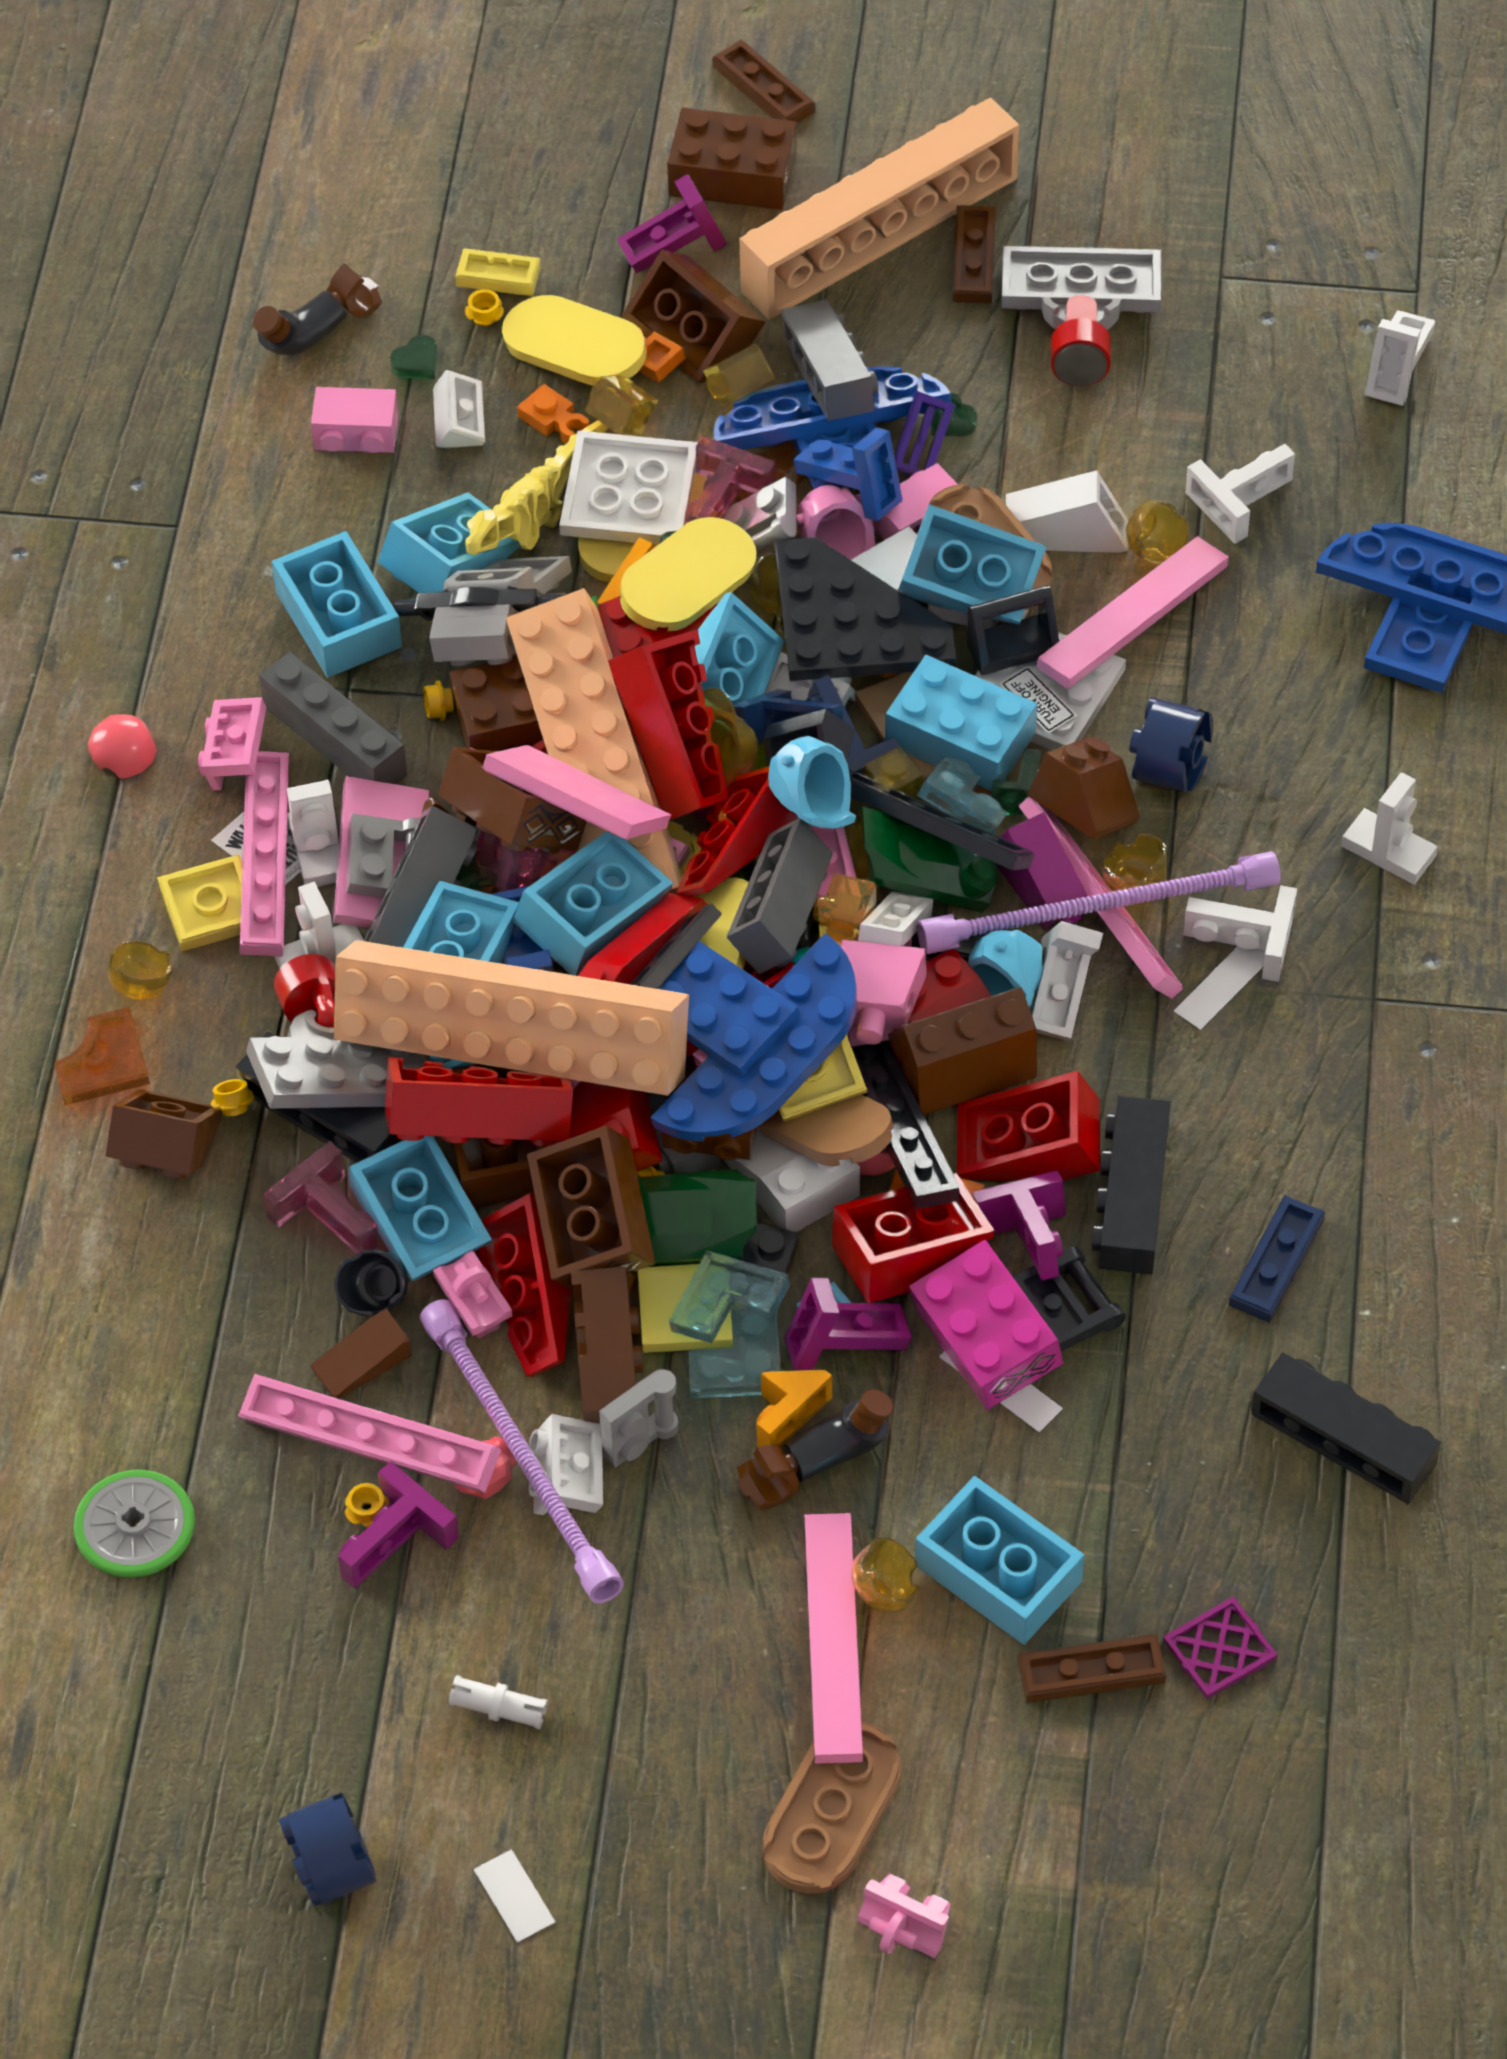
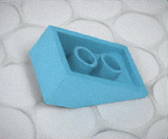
(432, 545)
(968, 563)
(737, 650)
(590, 900)
(464, 924)
(418, 1206)

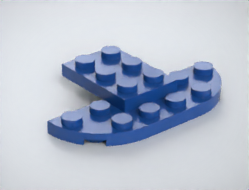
(793, 414)
(1436, 591)
(755, 1036)

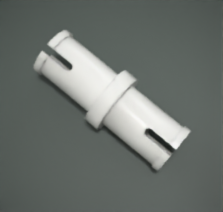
(498, 1702)

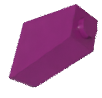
(1051, 872)

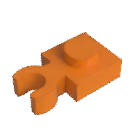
(661, 356)
(551, 412)

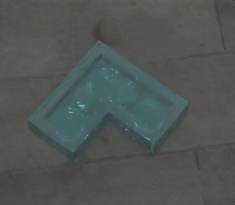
(951, 790)
(723, 1285)
(737, 1369)

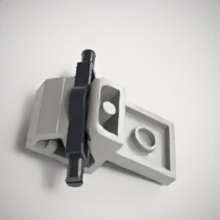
(475, 603)

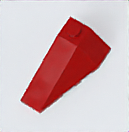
(735, 832)
(640, 942)
(523, 1277)

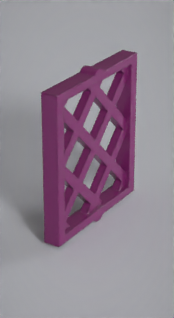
(1237, 1674)

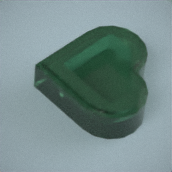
(416, 359)
(962, 421)

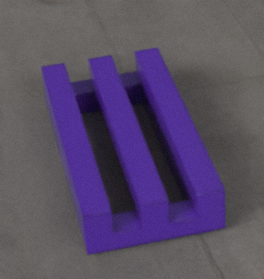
(933, 402)

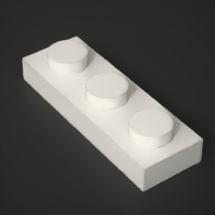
(895, 919)

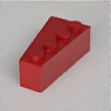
(671, 723)
(476, 1104)

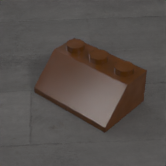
(692, 311)
(968, 1050)

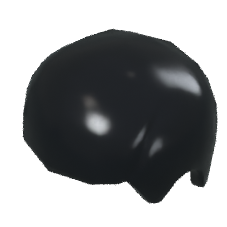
(371, 1282)

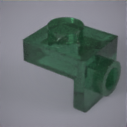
(1012, 794)

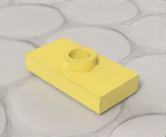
(498, 272)

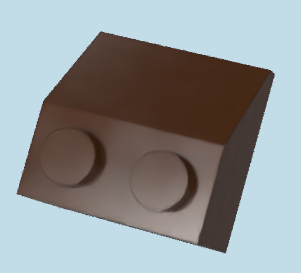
(1086, 787)
(161, 1133)

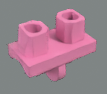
(473, 1294)
(903, 1919)

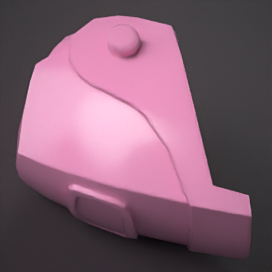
(836, 519)

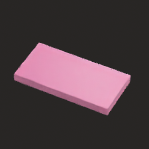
(576, 792)
(375, 800)

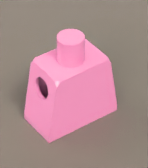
(886, 985)

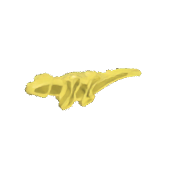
(527, 503)

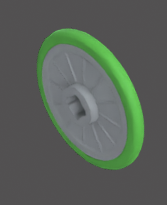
(138, 1551)

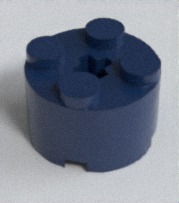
(1171, 745)
(328, 1849)

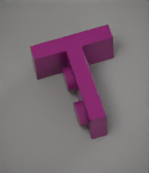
(672, 229)
(1028, 1208)
(832, 1325)
(394, 1524)

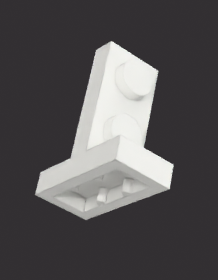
(1395, 354)
(1227, 498)
(314, 831)
(1388, 835)
(1245, 927)
(317, 932)
(1065, 967)

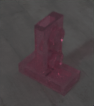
(726, 473)
(514, 867)
(314, 1187)

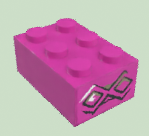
(986, 1324)

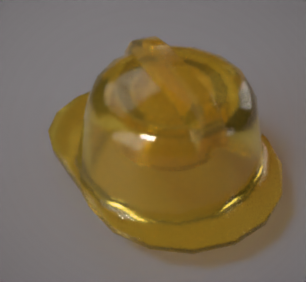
(733, 735)

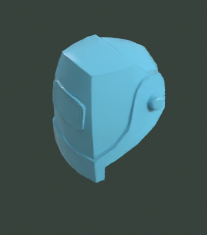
(813, 782)
(1008, 962)

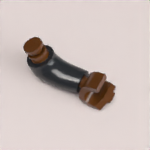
(298, 330)
(827, 1443)

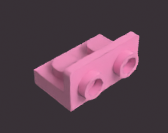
(232, 739)

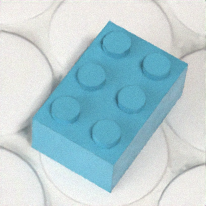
(336, 604)
(961, 718)
(999, 1560)

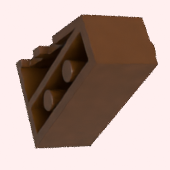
(604, 1337)

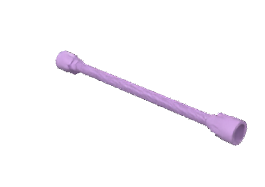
(1251, 872)
(596, 1573)

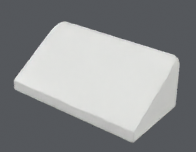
(458, 411)

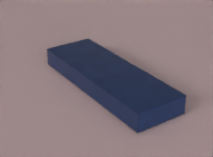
(1277, 1258)

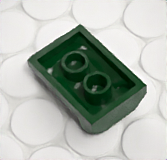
(925, 864)
(698, 1214)

